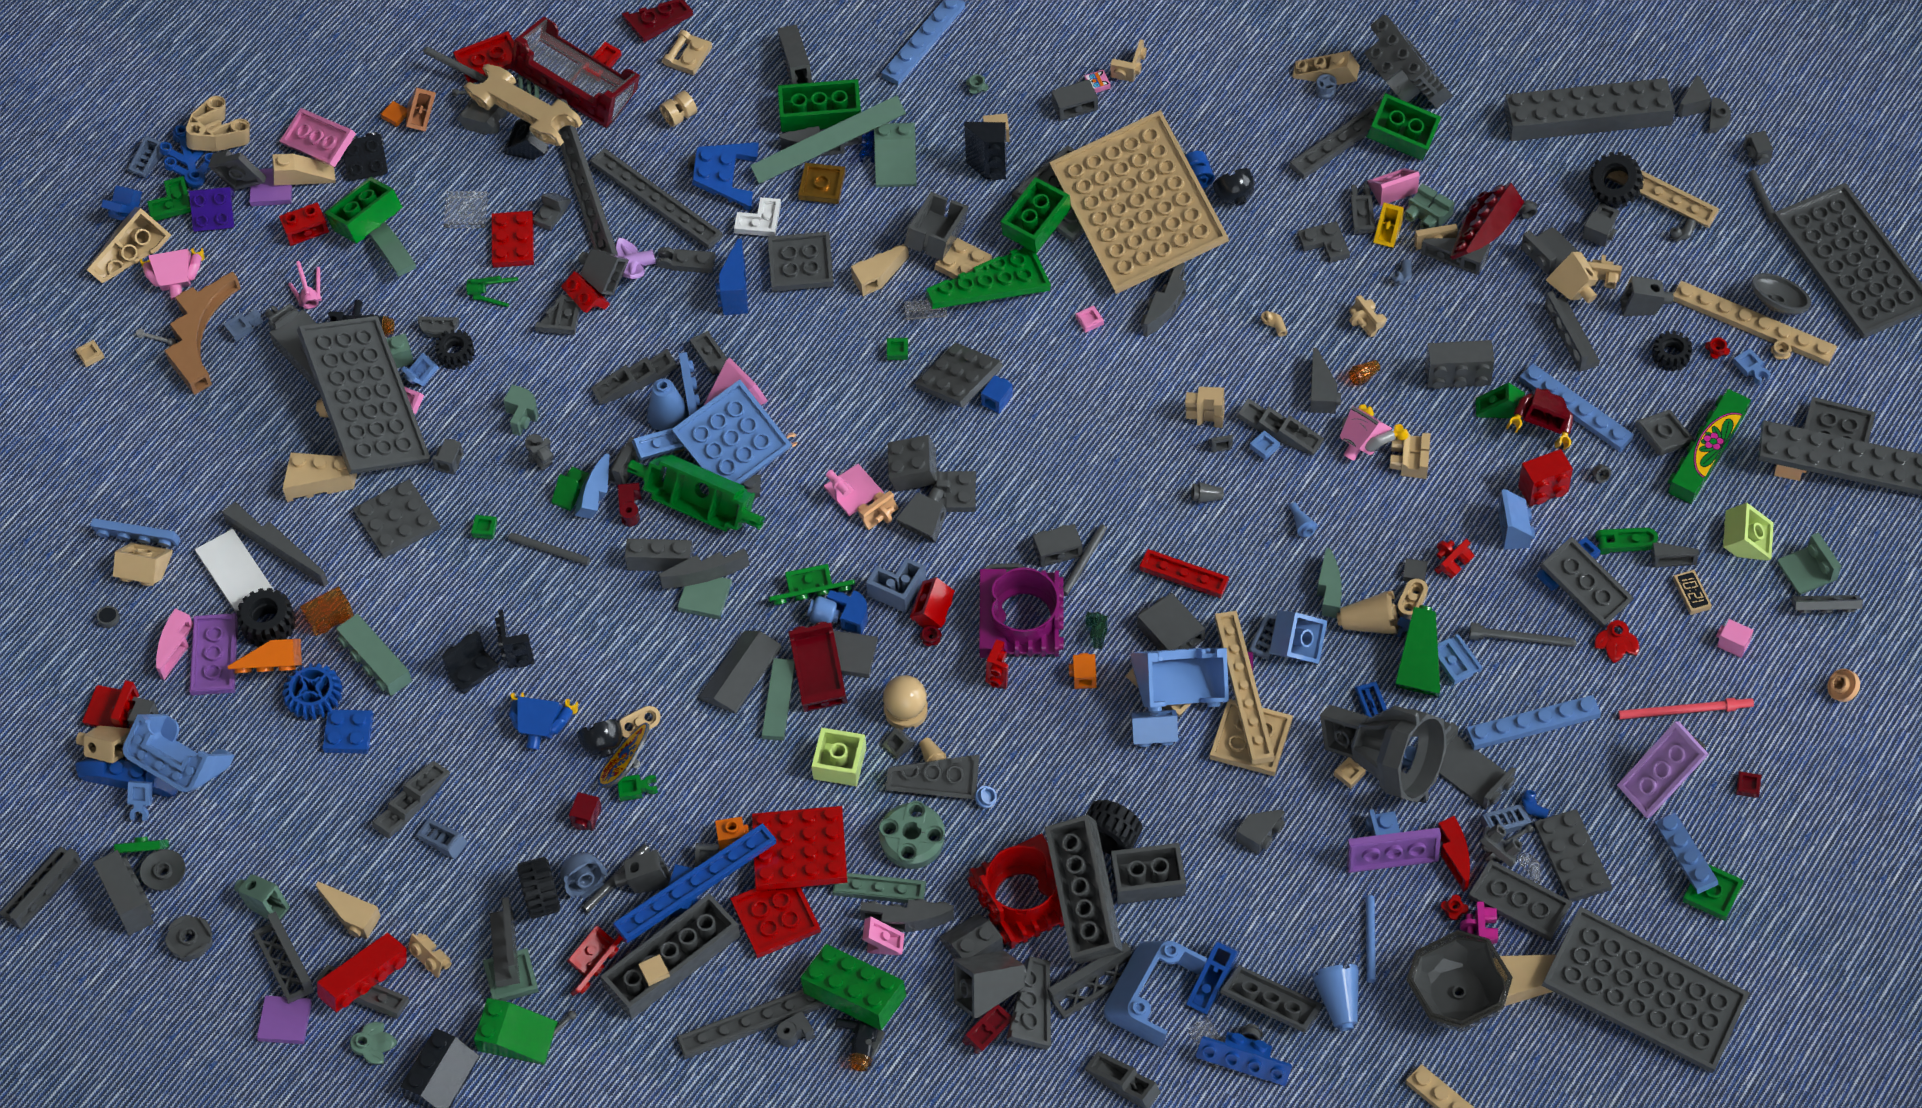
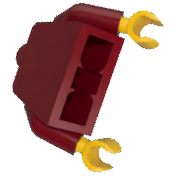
(1545, 411)

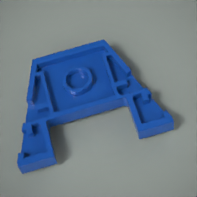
(715, 170)

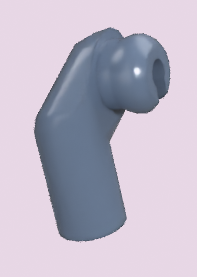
(1406, 273)

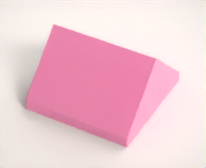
(1394, 185)

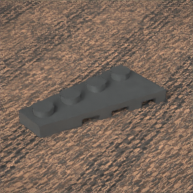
(942, 777)

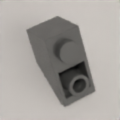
(1259, 828)

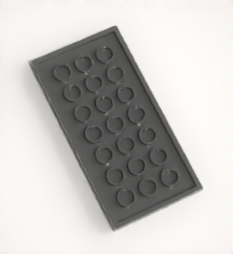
(1853, 259)
(363, 394)
(1646, 989)

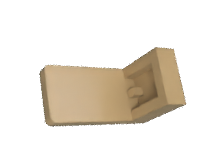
(1127, 70)

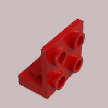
(110, 706)

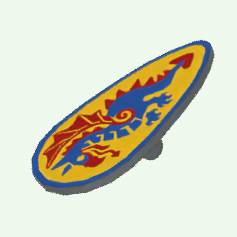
(624, 758)

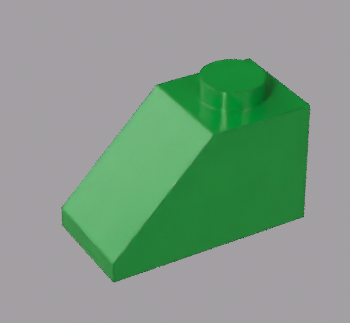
(1499, 402)

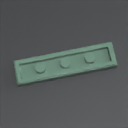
(778, 699)
(880, 888)

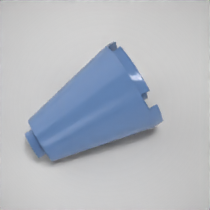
(665, 406)
(1339, 994)

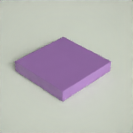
(269, 193)
(284, 1021)

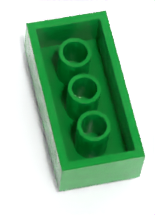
(817, 104)
(853, 987)

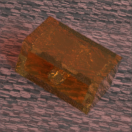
(327, 611)

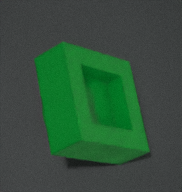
(897, 348)
(484, 527)

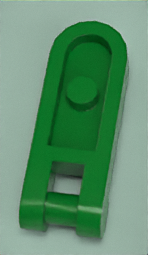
(1625, 539)

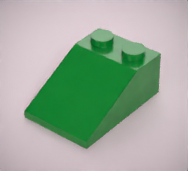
(514, 1032)

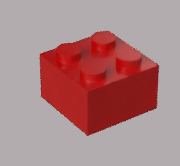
(1545, 477)

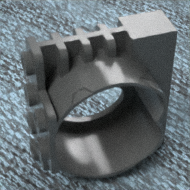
(1403, 65)

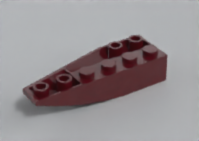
(1487, 219)

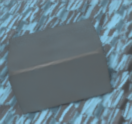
(1221, 443)
(898, 743)

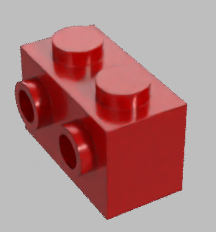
(304, 224)
(932, 603)

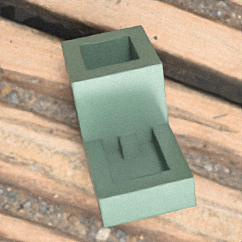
(522, 406)

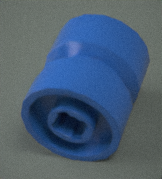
(1201, 168)

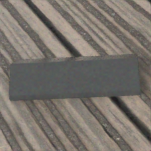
(740, 671)
(1272, 999)

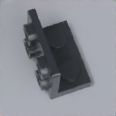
(468, 663)

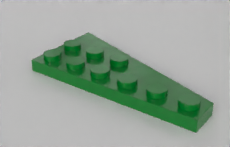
(996, 279)

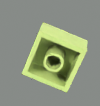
(839, 756)

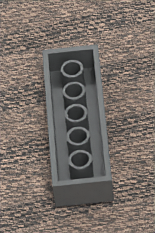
(1083, 889)
(683, 947)

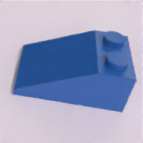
(732, 286)

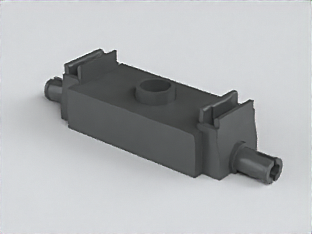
(285, 338)

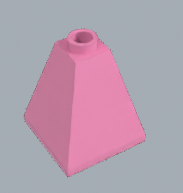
(728, 376)

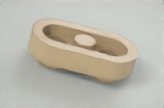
(1409, 599)
(637, 719)

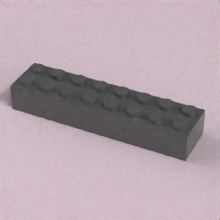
(1589, 109)

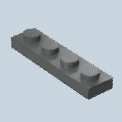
(378, 998)

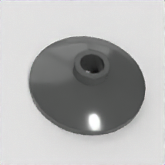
(159, 862)

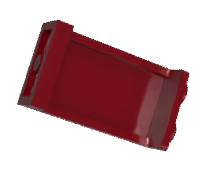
(817, 666)

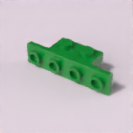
(809, 581)

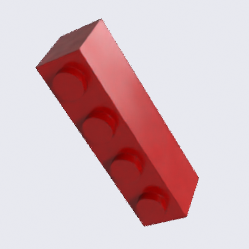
(362, 972)

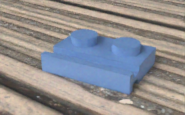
(1457, 659)

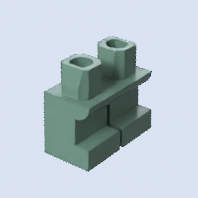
(1429, 207)

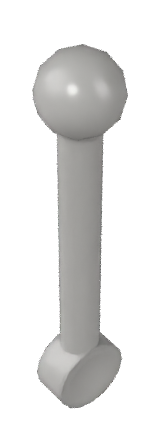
(140, 333)

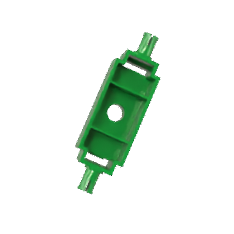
(724, 507)

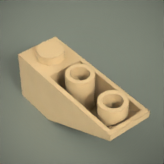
(1340, 65)
(876, 271)

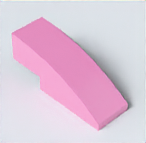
(173, 642)

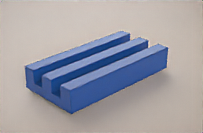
(1358, 690)

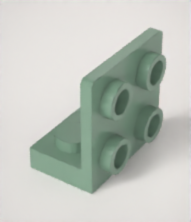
(1810, 566)

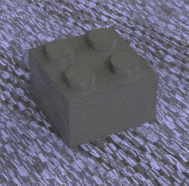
(912, 463)

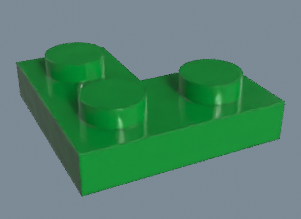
(174, 204)

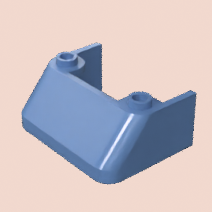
(1124, 1004)

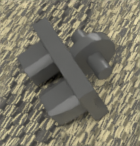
(539, 451)
(1497, 847)

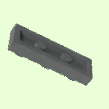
(1827, 603)

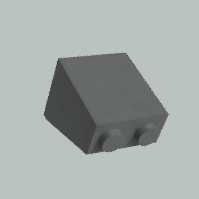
(986, 981)

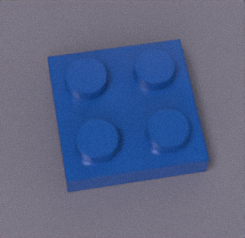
(348, 731)

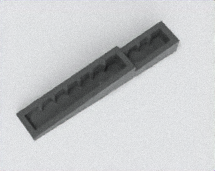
(272, 540)

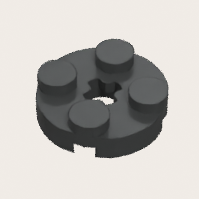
(189, 949)

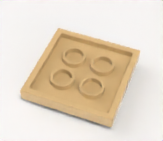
(1231, 745)

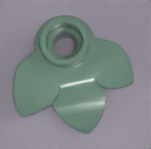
(376, 1042)

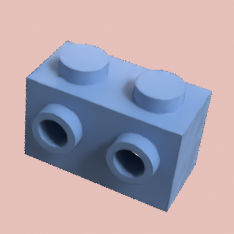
(1154, 727)

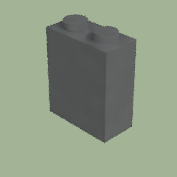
(1170, 625)

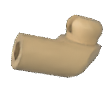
(1276, 321)

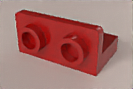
(583, 293)
(996, 667)

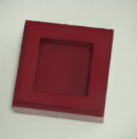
(1748, 784)

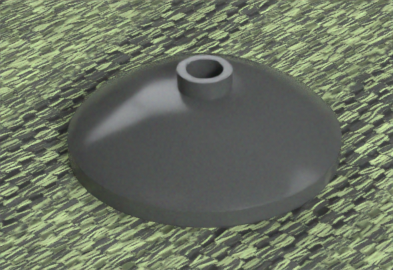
(1780, 294)

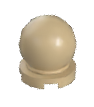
(905, 702)

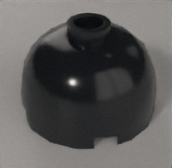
(1235, 188)
(601, 738)

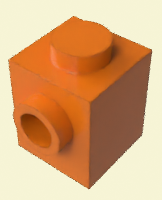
(1083, 671)
(730, 830)

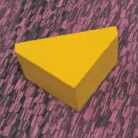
(1389, 225)

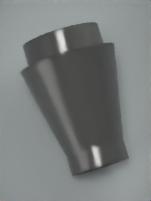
(1204, 492)

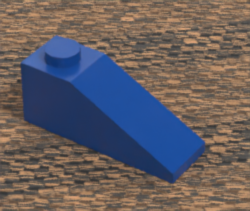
(1212, 977)

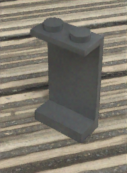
(1473, 771)

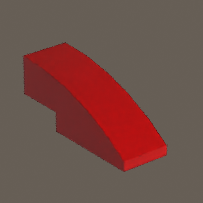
(1455, 851)

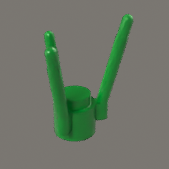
(478, 286)

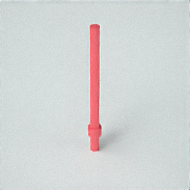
(1729, 704)

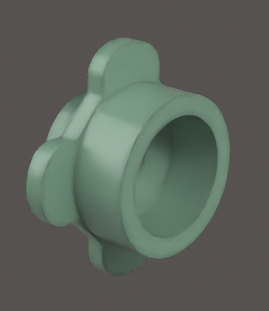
(976, 84)

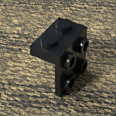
(365, 157)
(514, 649)

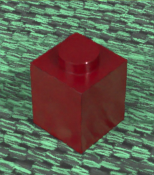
(585, 811)

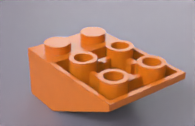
(275, 653)

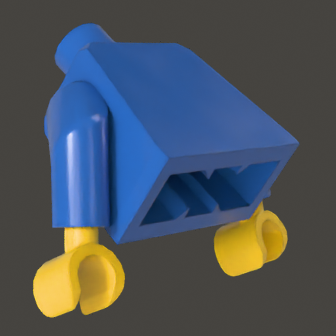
(539, 718)

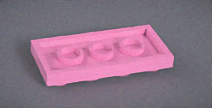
(317, 137)

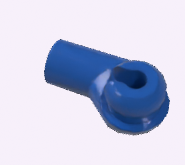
(1531, 806)

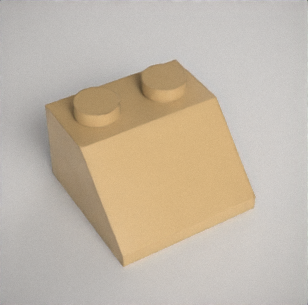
(141, 563)

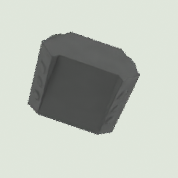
(481, 120)

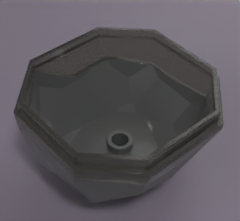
(1465, 965)

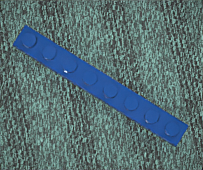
(694, 883)

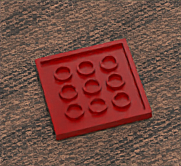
(806, 849)

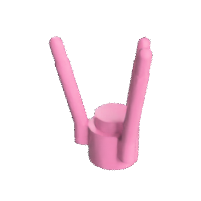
(308, 298)

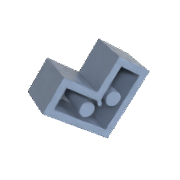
(897, 589)

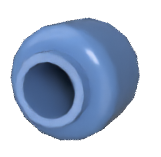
(822, 610)

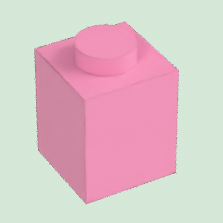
(1734, 637)

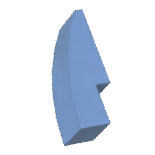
(593, 489)

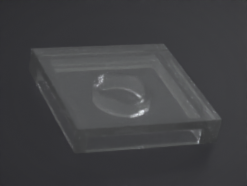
(465, 209)

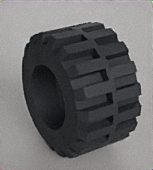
(1616, 163)
(264, 603)
(1116, 825)
(538, 887)

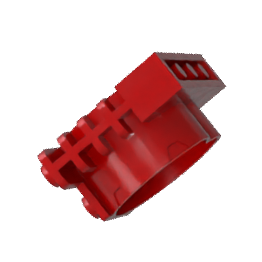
(1028, 858)

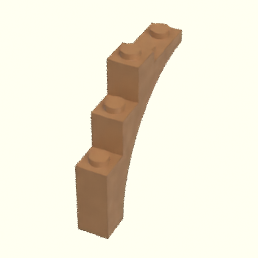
(189, 329)

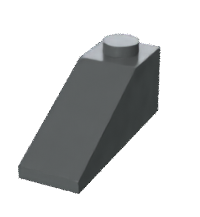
(1442, 248)
(1323, 387)

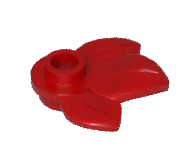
(1617, 644)

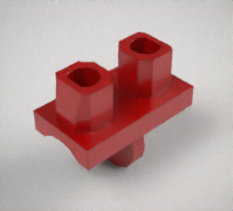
(1461, 552)

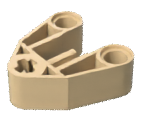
(208, 134)

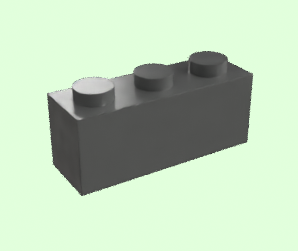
(656, 553)

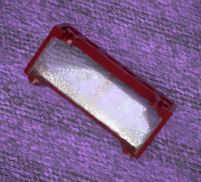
(572, 73)

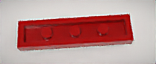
(1184, 573)

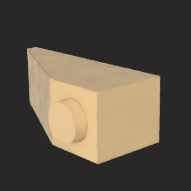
(297, 169)
(355, 914)

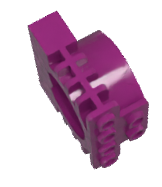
(997, 587)

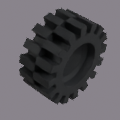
(454, 339)
(1674, 341)

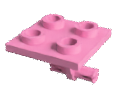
(851, 488)

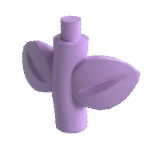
(636, 259)

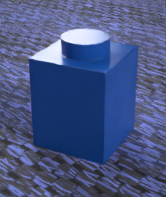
(997, 394)

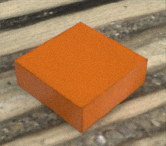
(394, 114)

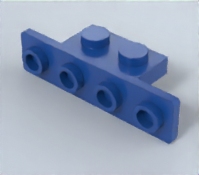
(1244, 1056)

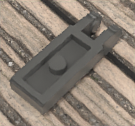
(1362, 210)
(686, 260)

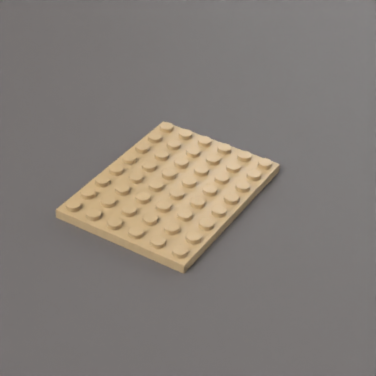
(1139, 202)

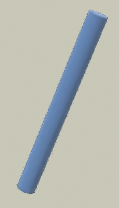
(1370, 939)

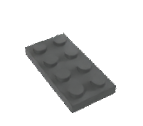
(1586, 582)
(1572, 855)
(1520, 900)

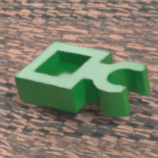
(632, 787)

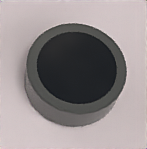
(108, 616)

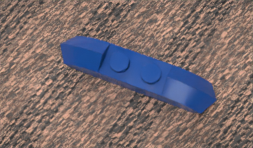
(119, 774)

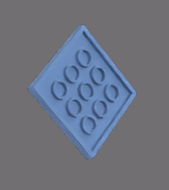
(732, 435)

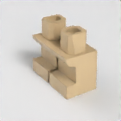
(1206, 405)
(1414, 457)

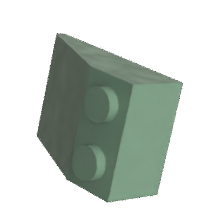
(895, 155)

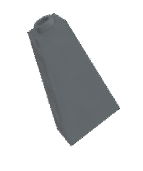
(794, 55)

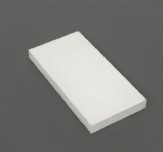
(232, 567)

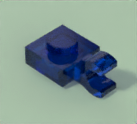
(869, 144)

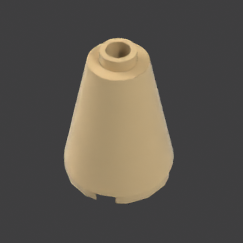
(1371, 615)

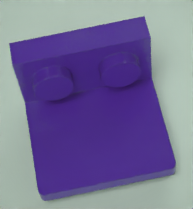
(212, 209)

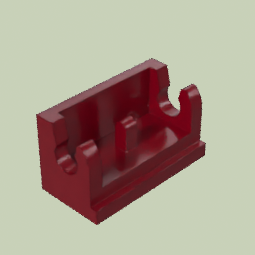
(987, 1029)

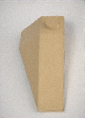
(133, 240)

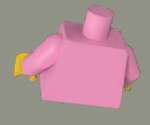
(173, 269)

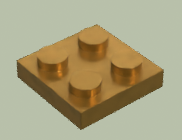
(821, 183)

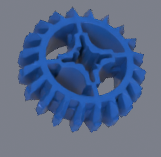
(309, 702)

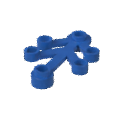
(193, 177)

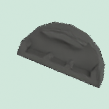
(1719, 115)
(437, 326)

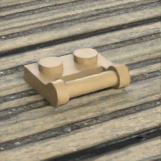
(691, 57)

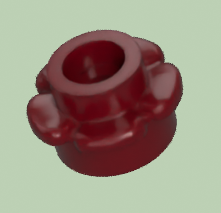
(930, 630)

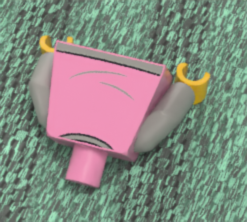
(1366, 432)

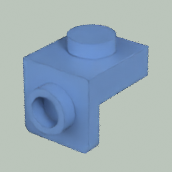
(421, 370)

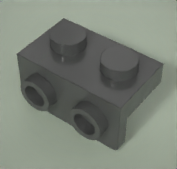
(618, 471)

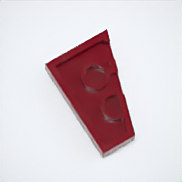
(654, 21)

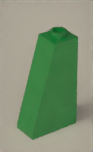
(1420, 658)

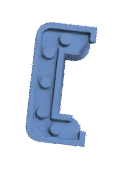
(1181, 677)
(155, 749)

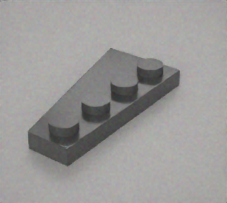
(1032, 1007)

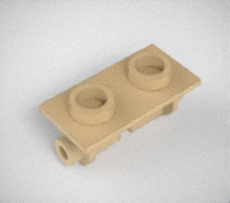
(422, 947)

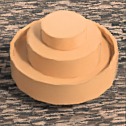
(1843, 685)

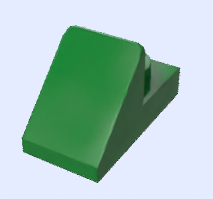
(568, 488)

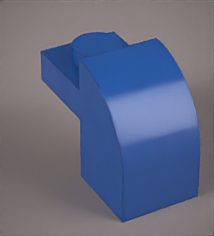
(122, 203)
(853, 610)

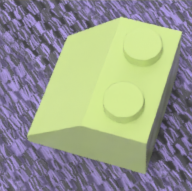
(1748, 533)

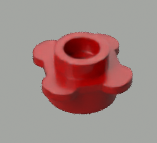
(1718, 343)
(1453, 913)

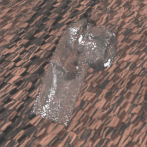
(1531, 865)

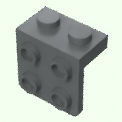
(1547, 249)

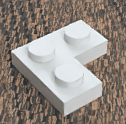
(762, 223)

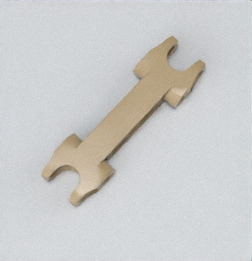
(544, 118)

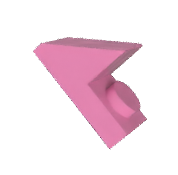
(882, 938)

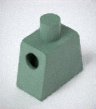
(256, 891)

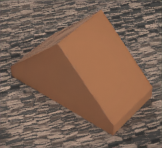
(419, 109)

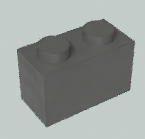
(1074, 100)
(1057, 545)

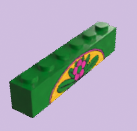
(1709, 446)

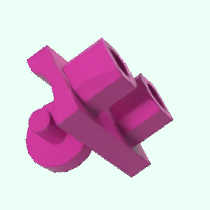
(1482, 916)

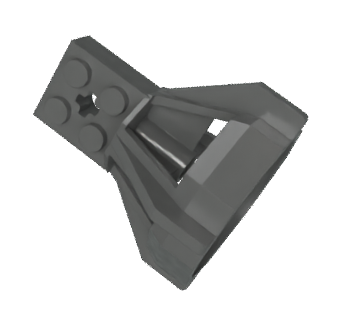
(1380, 745)

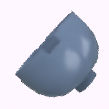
(582, 875)

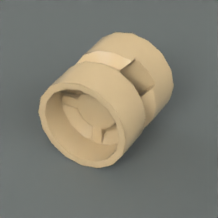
(677, 109)

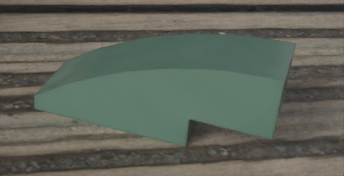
(1330, 585)

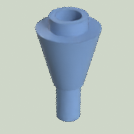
(1304, 524)

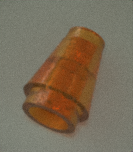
(1363, 372)

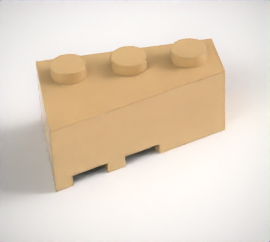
(316, 474)

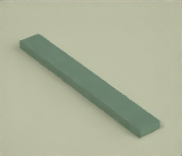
(828, 139)

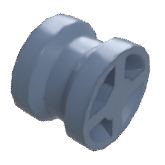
(1324, 81)

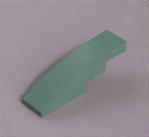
(392, 250)

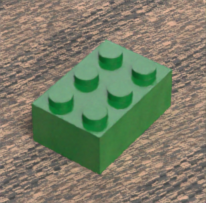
(1403, 127)
(363, 210)
(1036, 215)

